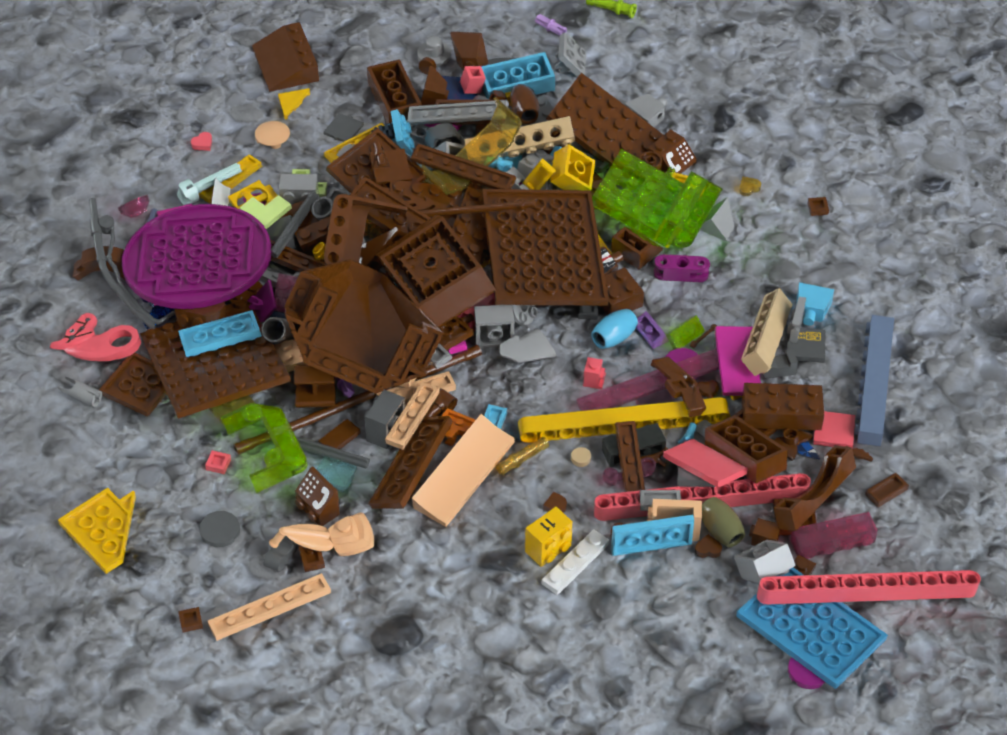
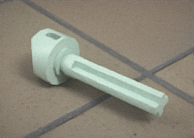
(191, 190)

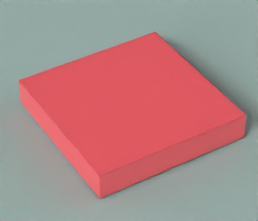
(836, 430)

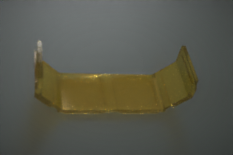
(482, 149)

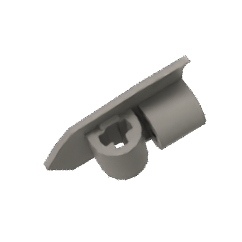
(527, 347)

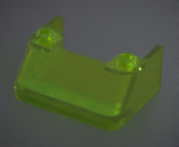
(282, 461)

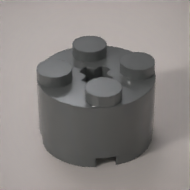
(441, 133)

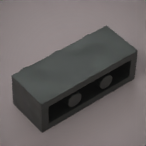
(649, 439)

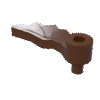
(861, 454)

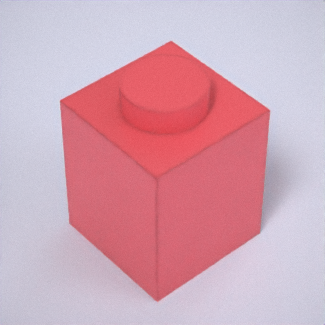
(472, 79)

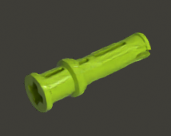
(618, 7)

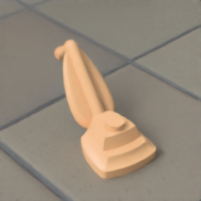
(347, 535)

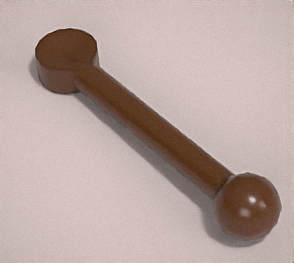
(693, 344)

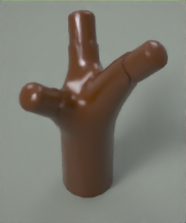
(656, 457)

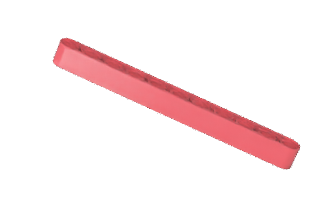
(627, 504)
(868, 587)

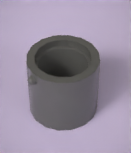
(322, 207)

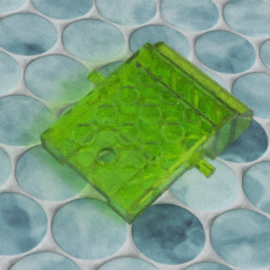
(655, 201)

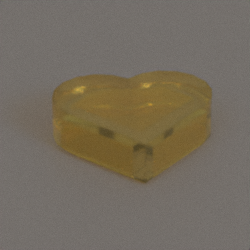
(749, 186)

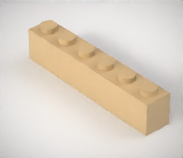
(766, 332)

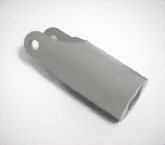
(83, 392)

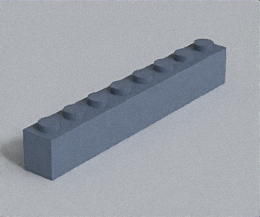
(875, 380)

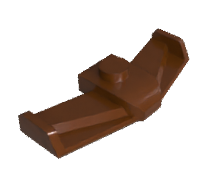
(681, 385)

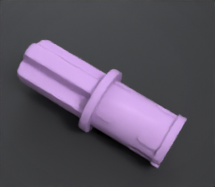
(550, 25)

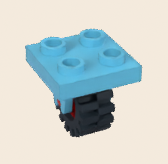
(399, 132)

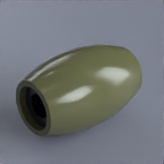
(722, 522)

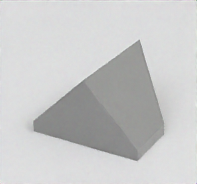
(719, 221)

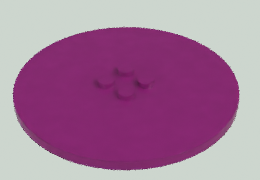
(196, 256)

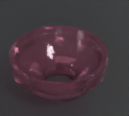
(135, 207)

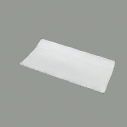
(220, 193)

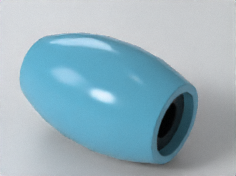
(614, 328)

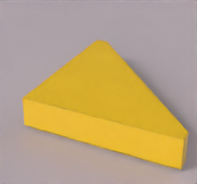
(292, 100)

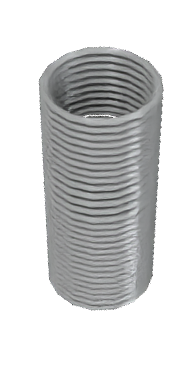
(269, 326)

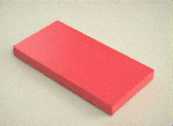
(705, 463)

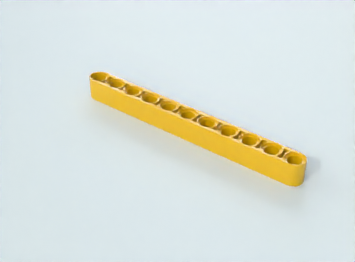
(602, 421)

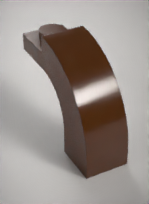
(89, 262)

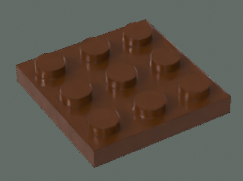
(135, 385)

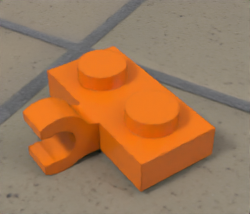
(458, 427)

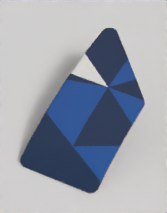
(807, 450)

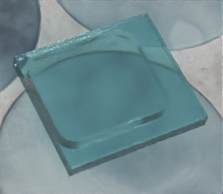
(337, 472)

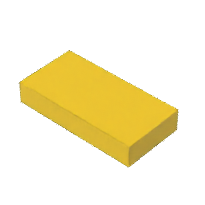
(539, 175)

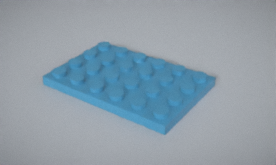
(820, 636)

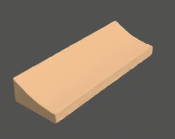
(462, 471)

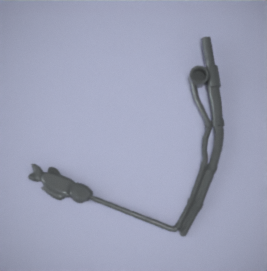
(106, 226)

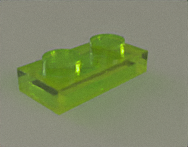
(685, 332)

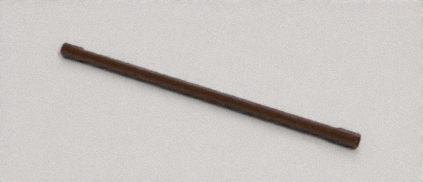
(251, 443)

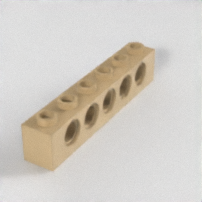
(544, 129)

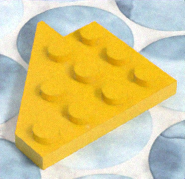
(102, 527)

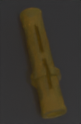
(516, 459)

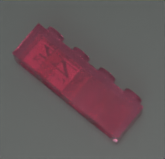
(834, 535)

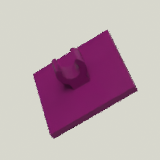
(263, 302)

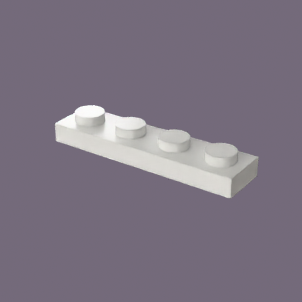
(575, 562)

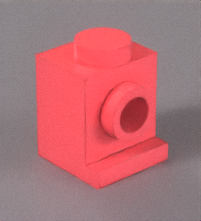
(594, 373)

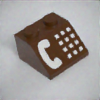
(674, 152)
(317, 497)

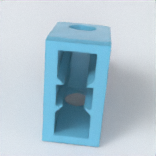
(817, 302)

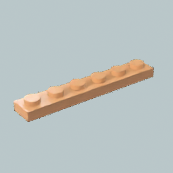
(269, 607)

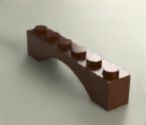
(834, 470)

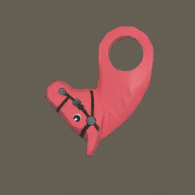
(84, 344)

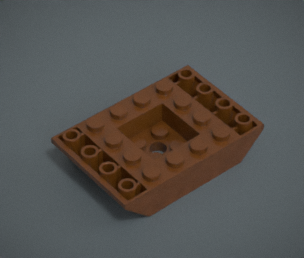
(447, 286)

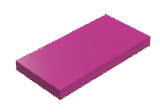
(730, 348)

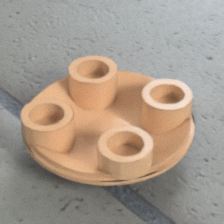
(272, 134)

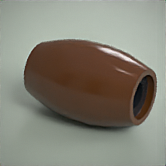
(524, 103)

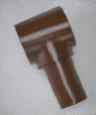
(442, 402)

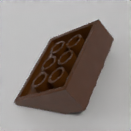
(286, 58)

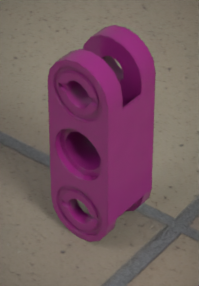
(681, 268)

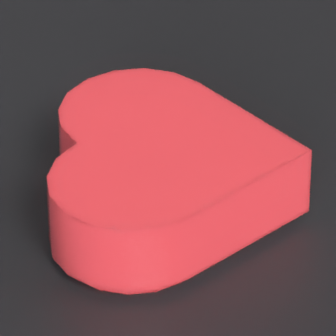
(202, 142)

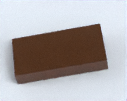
(341, 435)
(886, 489)

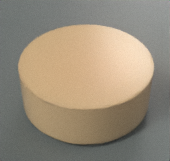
(580, 457)

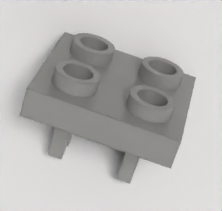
(571, 56)

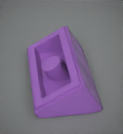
(651, 330)

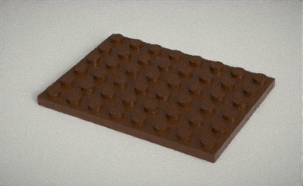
(546, 250)
(215, 375)

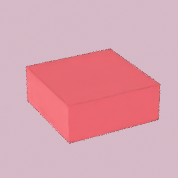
(218, 462)

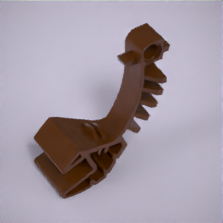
(314, 387)

